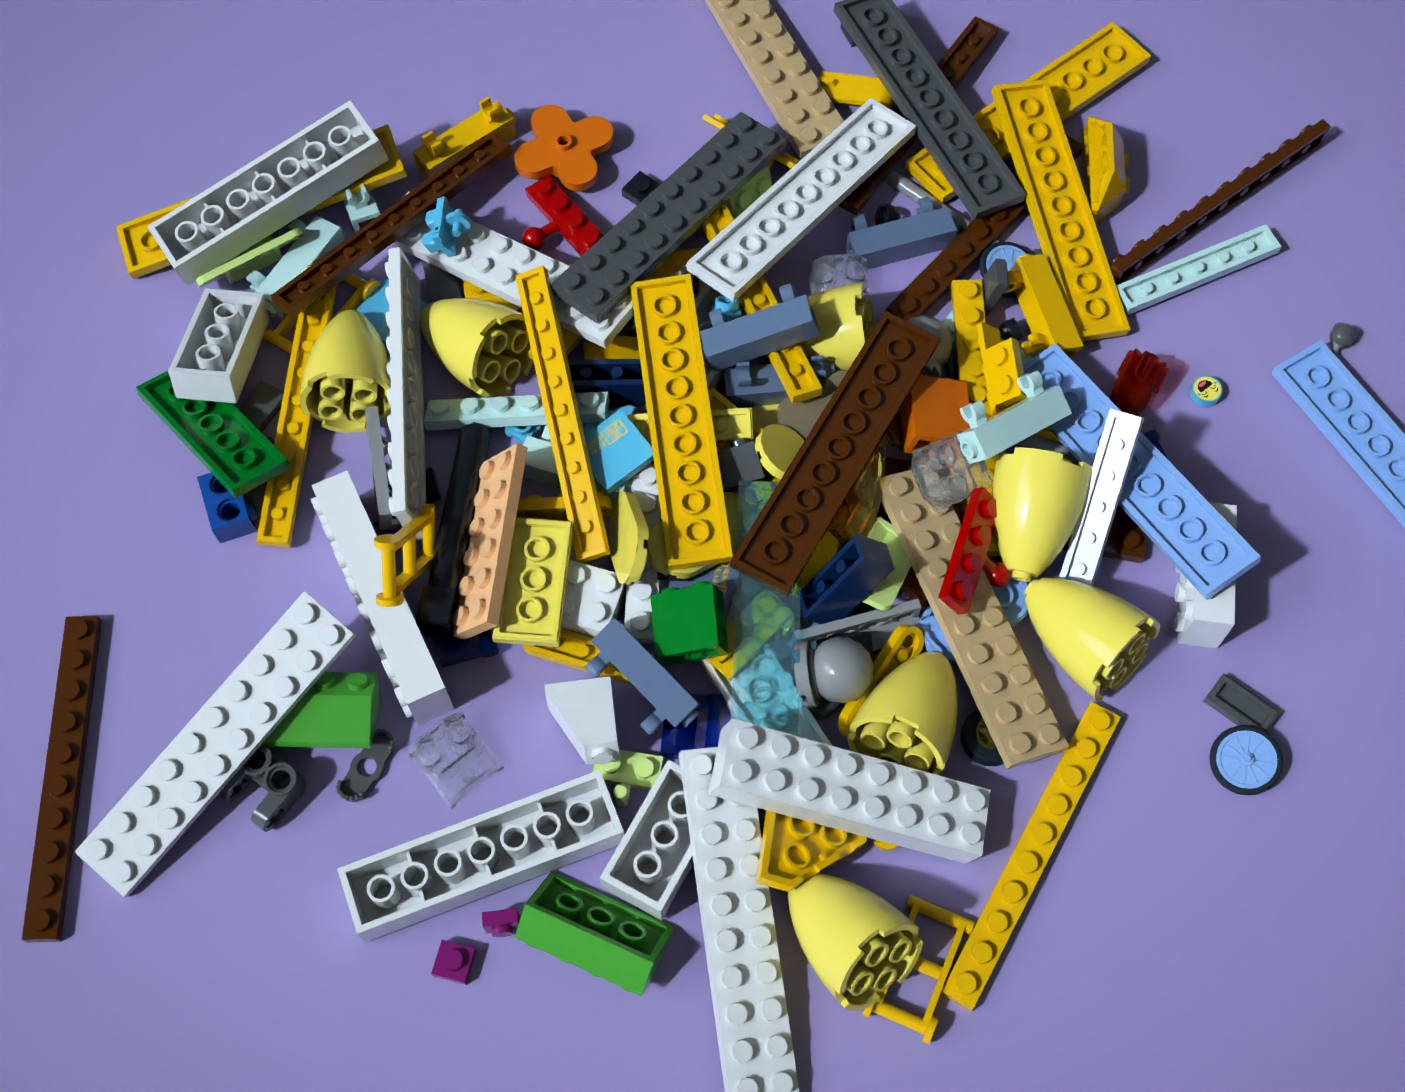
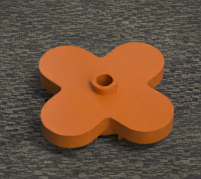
(564, 147)

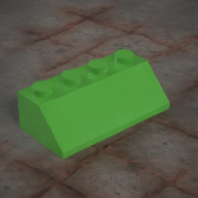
(333, 714)
(594, 932)

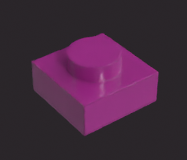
(501, 922)
(453, 962)

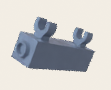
(904, 237)
(759, 331)
(760, 383)
(646, 674)

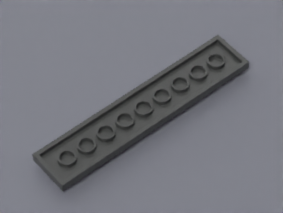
(931, 104)
(667, 217)

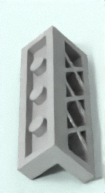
(379, 467)
(878, 622)

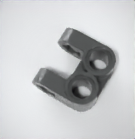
(277, 801)

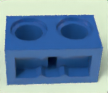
(222, 506)

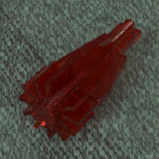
(1136, 381)

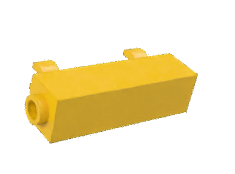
(446, 147)
(1042, 306)

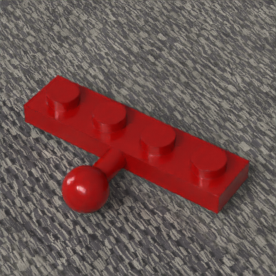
(563, 218)
(970, 554)

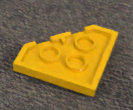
(799, 850)

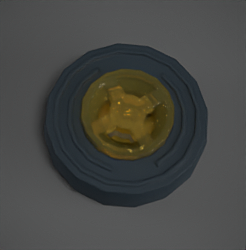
(976, 744)

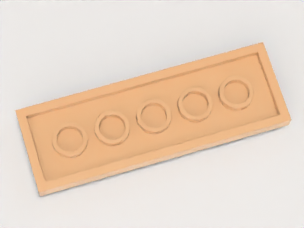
(489, 543)

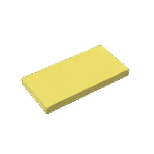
(535, 583)

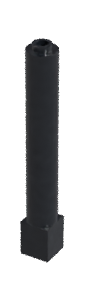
(441, 594)

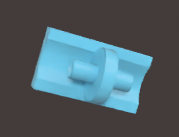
(446, 227)

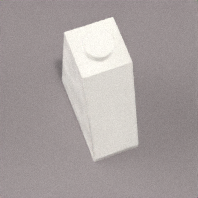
(586, 717)

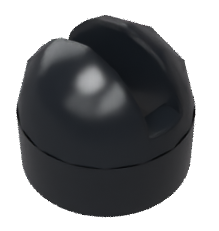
(886, 213)
(1010, 329)

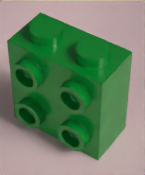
(689, 623)

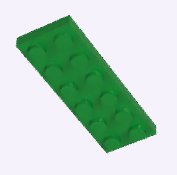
(217, 436)

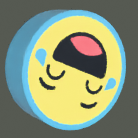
(1205, 391)

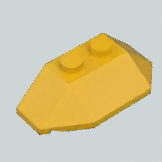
(1104, 167)

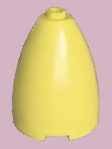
(844, 324)
(478, 343)
(349, 374)
(1036, 507)
(1090, 632)
(910, 715)
(852, 938)

